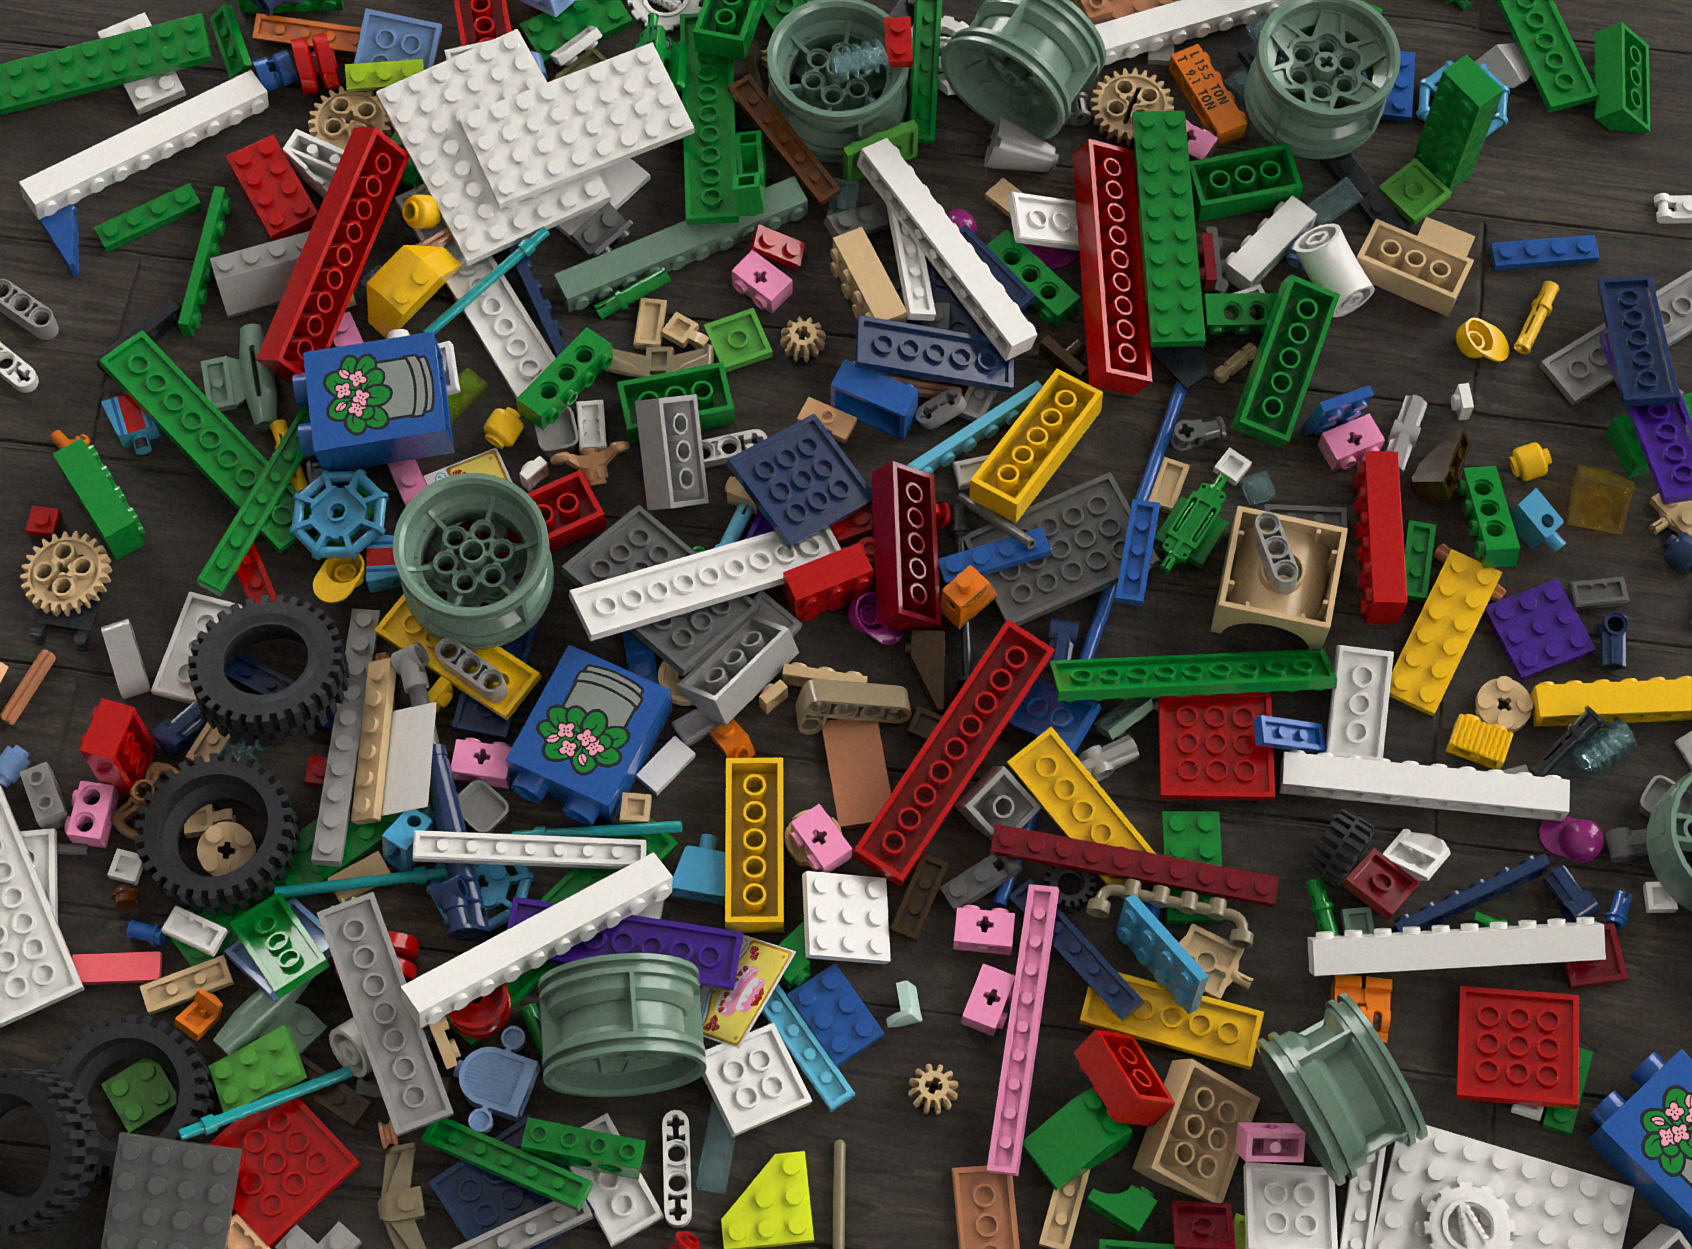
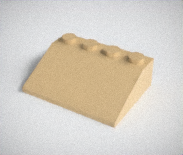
(1197, 1137)

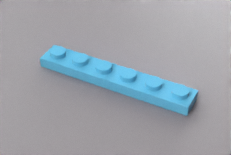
(983, 427)

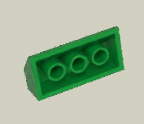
(1622, 80)

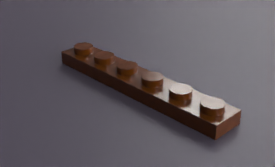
(784, 140)

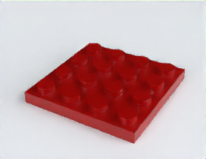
(1212, 748)
(1518, 1047)
(284, 1166)

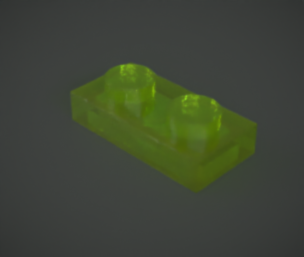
(470, 389)

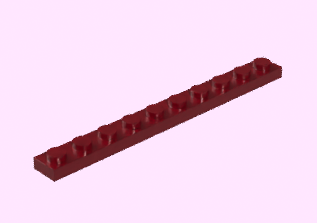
(1134, 864)

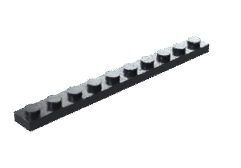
(1374, 203)

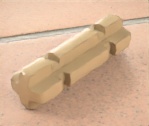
(1235, 363)

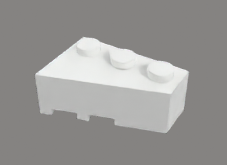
(313, 160)

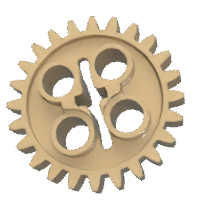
(1109, 99)
(329, 118)
(66, 573)

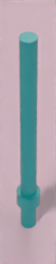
(526, 248)
(607, 830)
(419, 876)
(210, 1123)

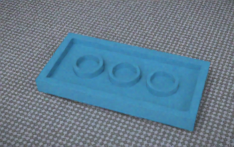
(1161, 954)

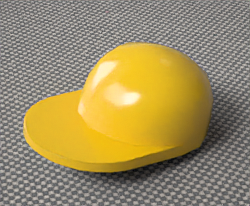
(1479, 339)
(339, 578)

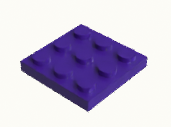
(1539, 630)

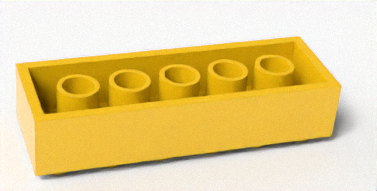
(1035, 445)
(754, 845)

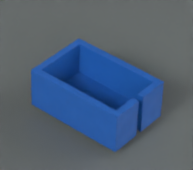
(875, 399)

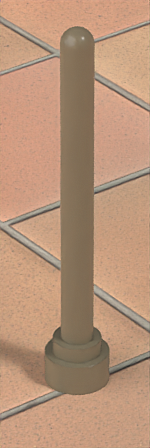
(839, 1194)

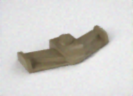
(658, 361)
(399, 1202)

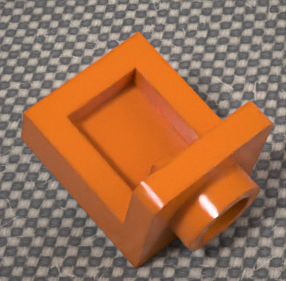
(732, 740)
(199, 1015)

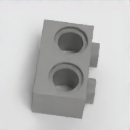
(45, 796)

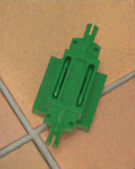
(671, 53)
(1193, 526)

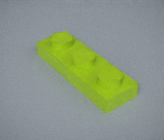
(379, 75)

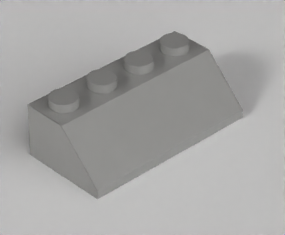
(257, 275)
(671, 452)
(739, 669)

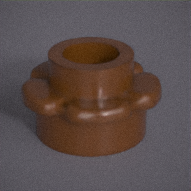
(125, 896)

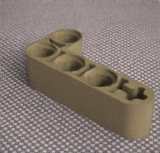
(849, 701)

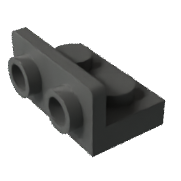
(600, 231)

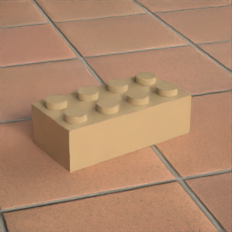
(865, 278)

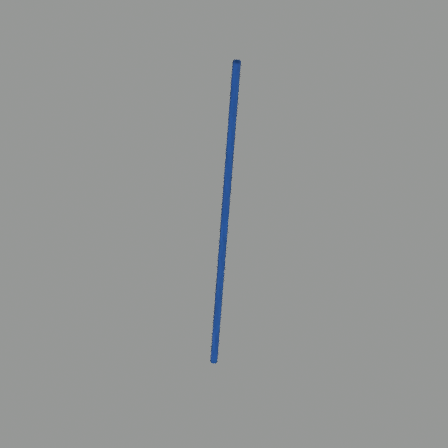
(1108, 594)

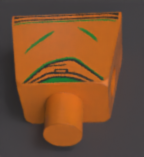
(968, 594)

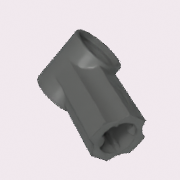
(1626, 844)

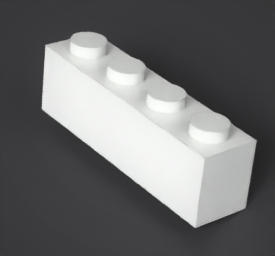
(1268, 245)

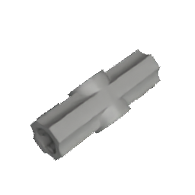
(1406, 429)
(1104, 760)

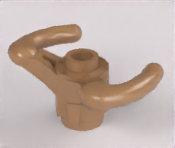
(591, 462)
(137, 794)

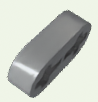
(941, 409)

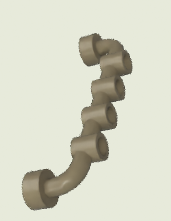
(1187, 904)

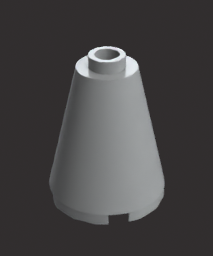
(1018, 149)

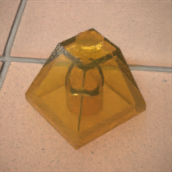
(1599, 499)

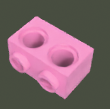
(98, 814)

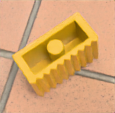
(1479, 741)

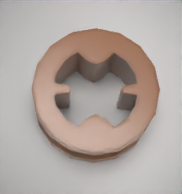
(387, 1134)

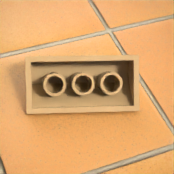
(1413, 267)

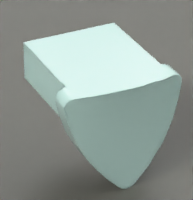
(909, 1006)

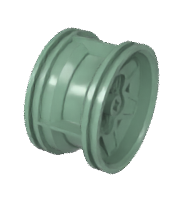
(1327, 39)
(802, 46)
(1024, 62)
(432, 521)
(621, 1025)
(1342, 1088)

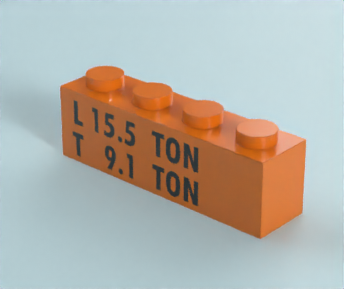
(1208, 95)

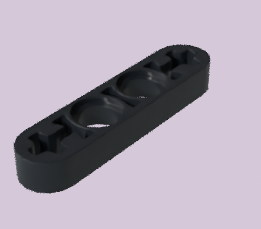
(154, 326)

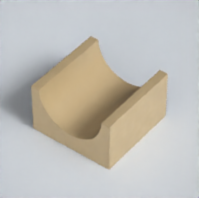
(1247, 593)

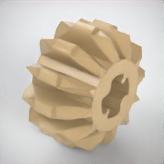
(793, 336)
(924, 1082)

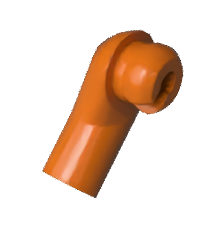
(62, 441)

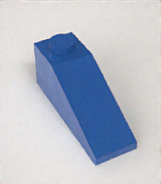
(64, 234)

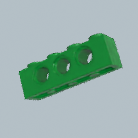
(1046, 282)
(1239, 305)
(568, 365)
(1488, 517)
(583, 1148)

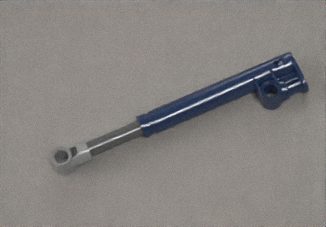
(460, 893)

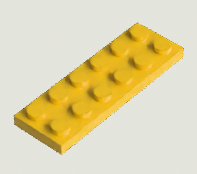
(403, 630)
(1442, 632)
(1073, 796)
(1213, 1031)

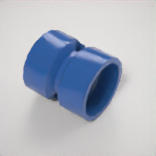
(284, 68)

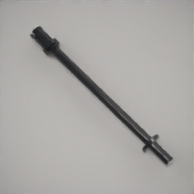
(957, 531)

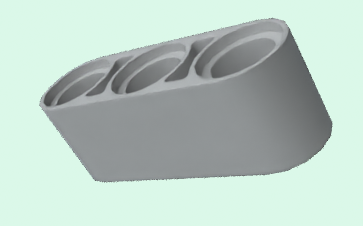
(31, 317)
(1275, 541)
(125, 659)
(479, 679)

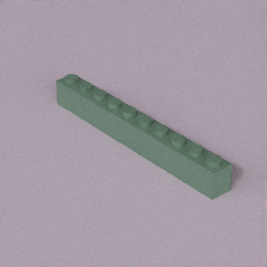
(673, 248)

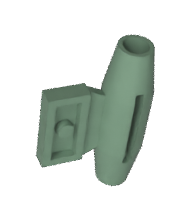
(234, 381)
(263, 1015)

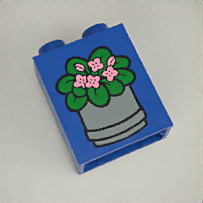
(374, 403)
(588, 737)
(1652, 1137)

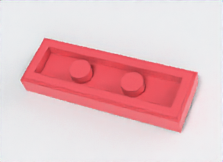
(118, 967)

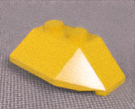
(407, 284)

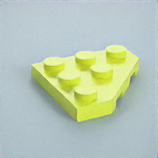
(772, 1208)

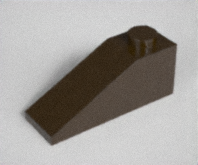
(1441, 468)
(927, 663)

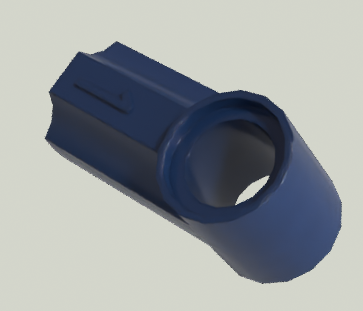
(1063, 639)
(1613, 643)
(176, 734)
(1572, 899)

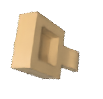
(684, 331)
(205, 818)

